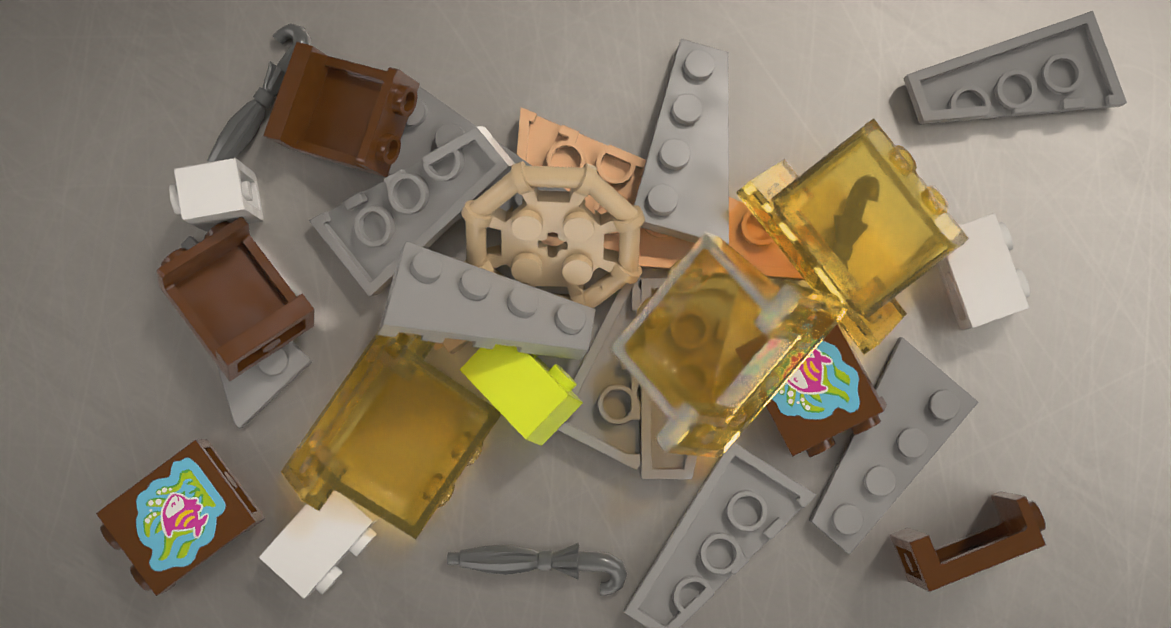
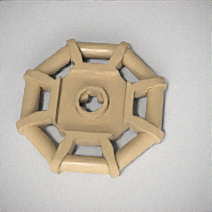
(561, 213)

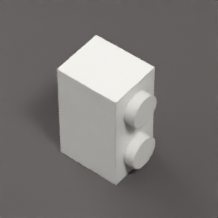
(216, 194)
(983, 276)
(316, 543)

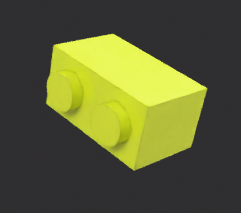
(523, 390)

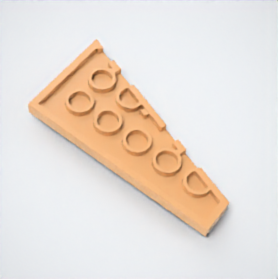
(560, 146)

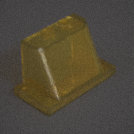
(857, 227)
(720, 344)
(392, 436)

